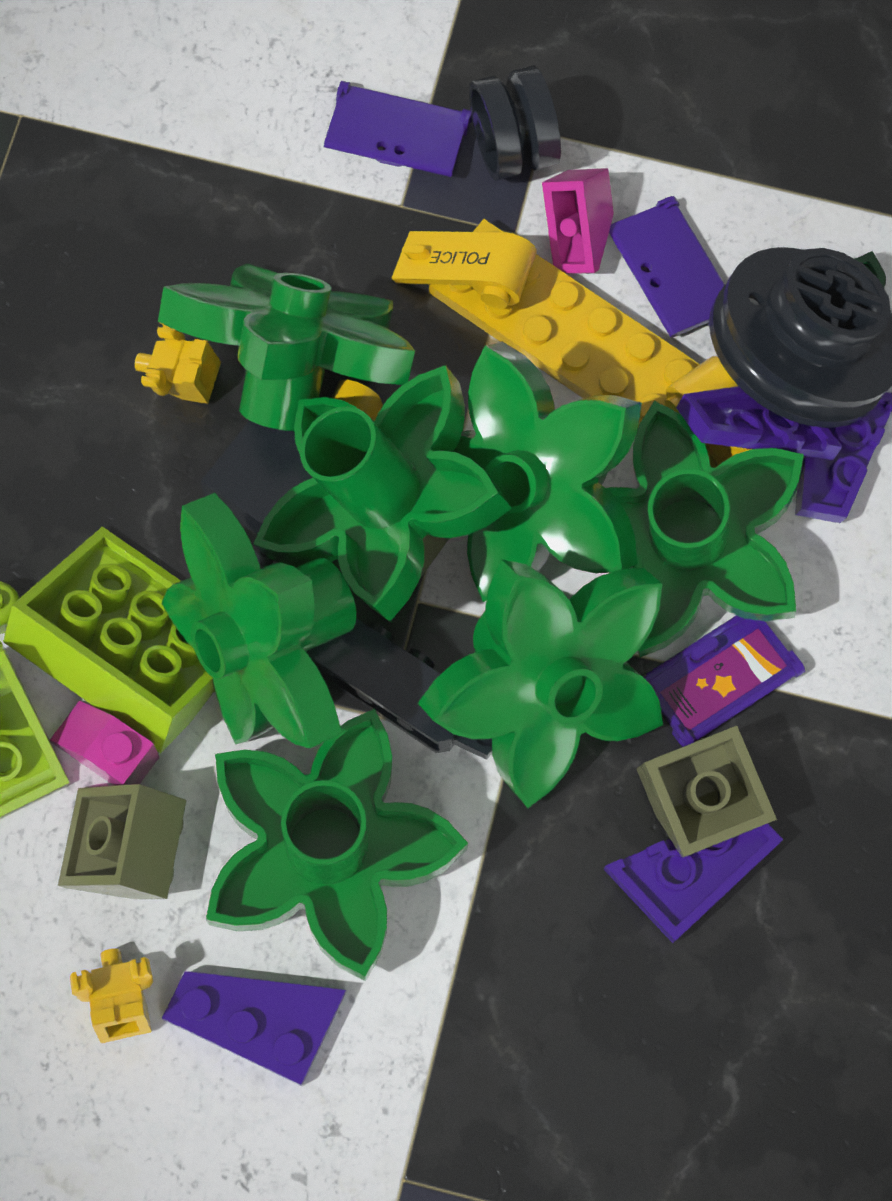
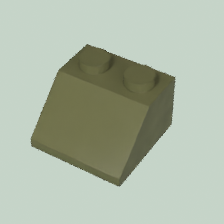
(706, 792)
(123, 841)

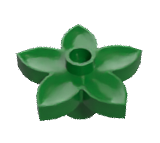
(288, 336)
(547, 469)
(381, 489)
(703, 523)
(257, 626)
(551, 673)
(326, 843)

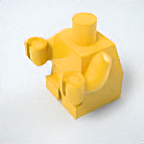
(179, 367)
(116, 996)

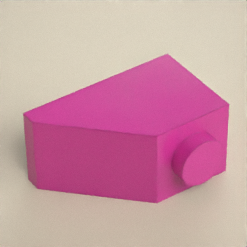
(578, 218)
(105, 745)

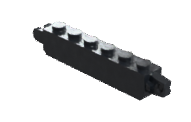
(387, 680)

